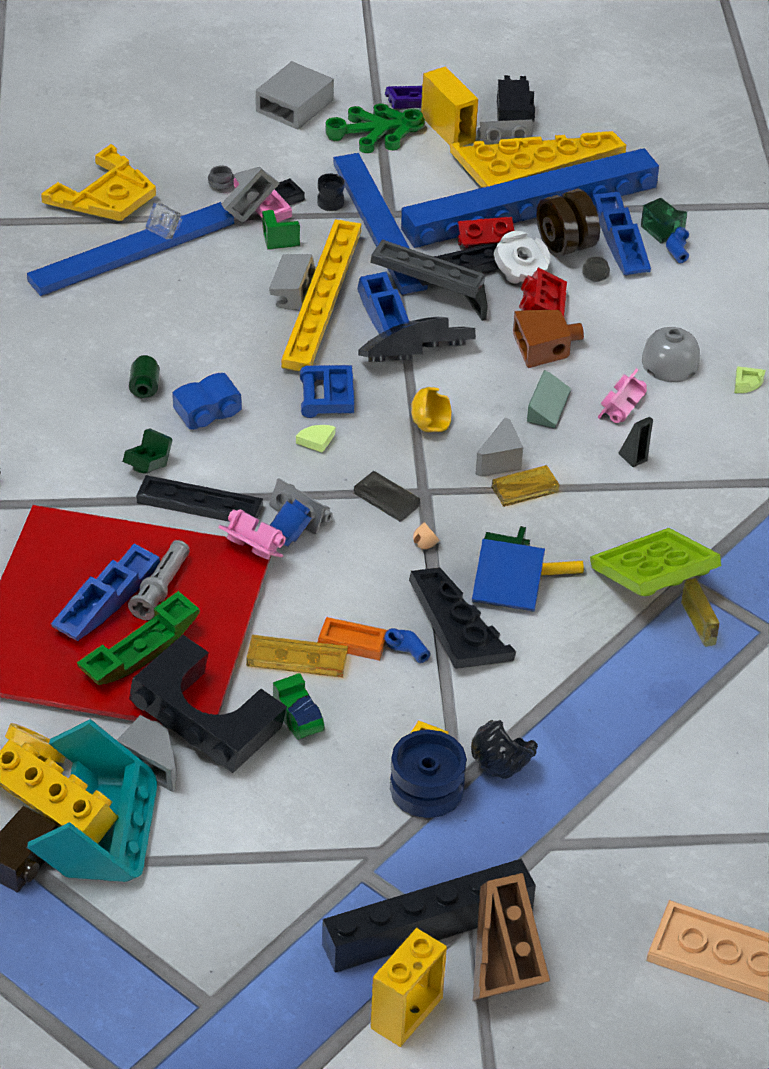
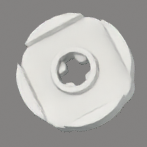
(513, 266)

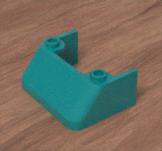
(132, 789)

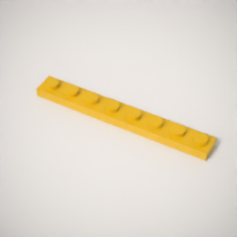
(321, 295)

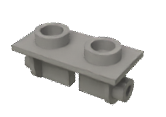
(493, 131)
(287, 492)

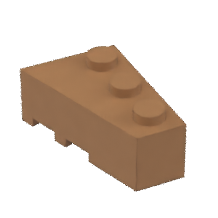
(507, 940)

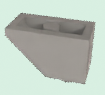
(153, 746)

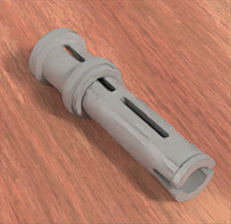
(155, 588)

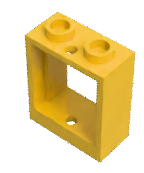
(407, 982)

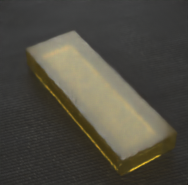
(297, 656)

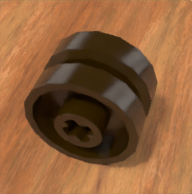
(568, 222)

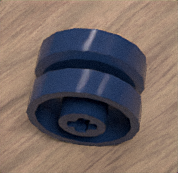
(427, 773)

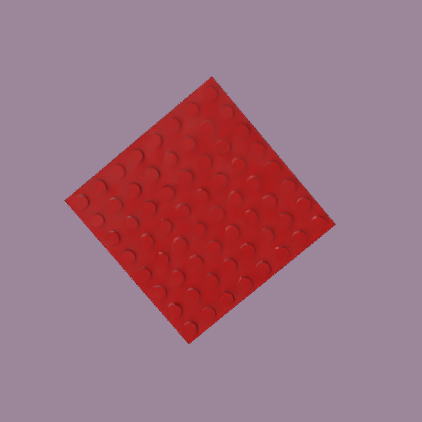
(54, 561)

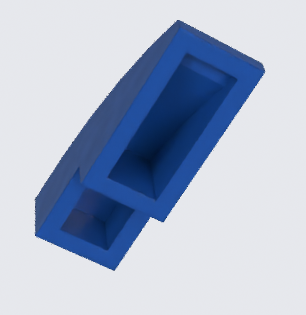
(381, 301)

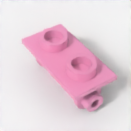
(618, 404)
(242, 530)

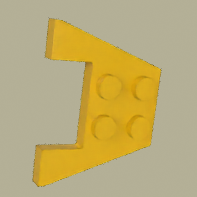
(110, 196)

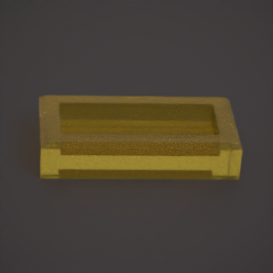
(525, 485)
(700, 612)

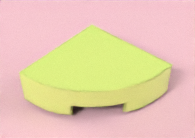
(748, 379)
(316, 437)

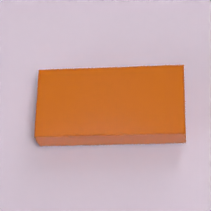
(360, 639)

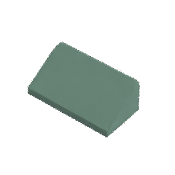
(548, 400)

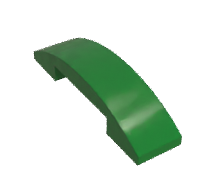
(142, 645)

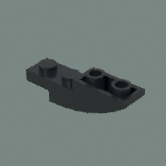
(410, 337)

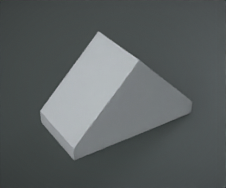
(500, 452)

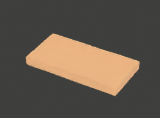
(712, 950)

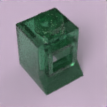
(662, 219)

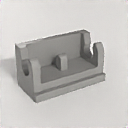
(292, 279)

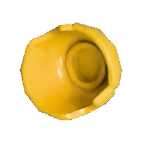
(431, 410)

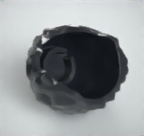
(498, 752)

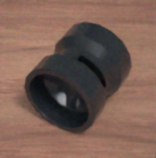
(330, 197)

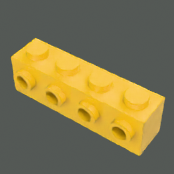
(52, 793)

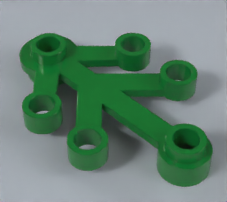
(408, 121)

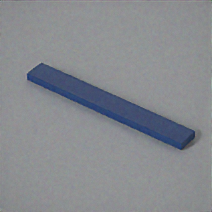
(374, 212)
(126, 250)

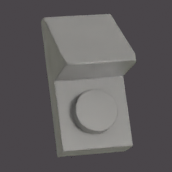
(252, 190)

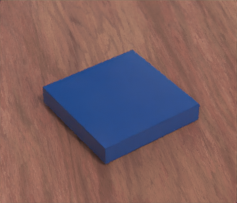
(508, 575)

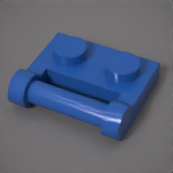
(337, 389)

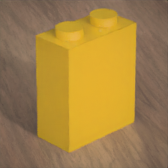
(449, 106)

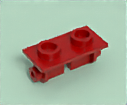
(483, 231)

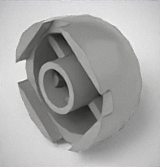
(671, 354)

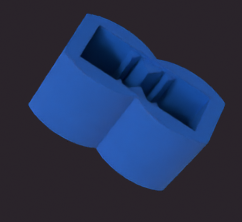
(208, 400)

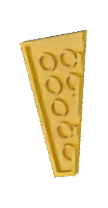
(532, 156)

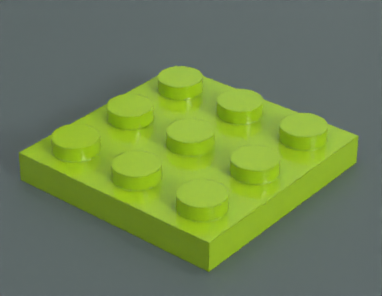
(655, 561)

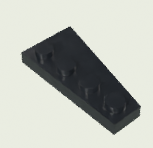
(457, 623)

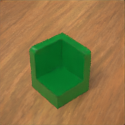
(279, 234)

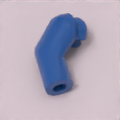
(407, 642)

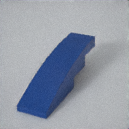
(621, 233)
(106, 594)

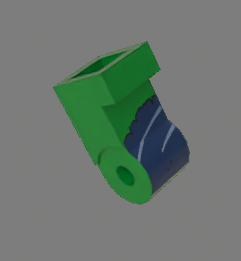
(302, 714)

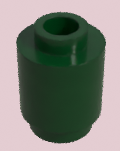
(144, 377)

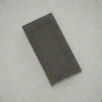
(387, 496)

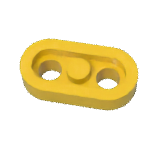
(21, 734)

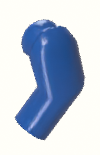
(676, 243)

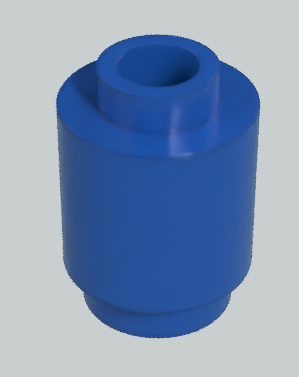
(292, 520)

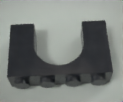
(225, 737)

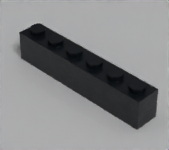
(436, 910)

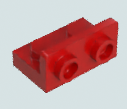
(543, 292)

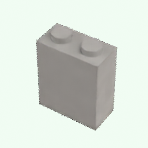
(294, 95)

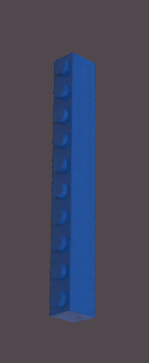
(519, 198)

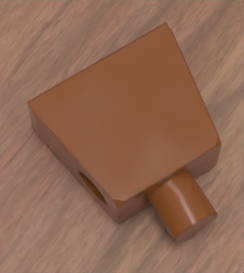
(544, 336)

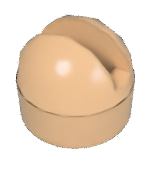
(425, 537)

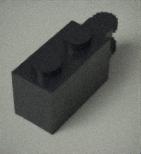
(514, 100)

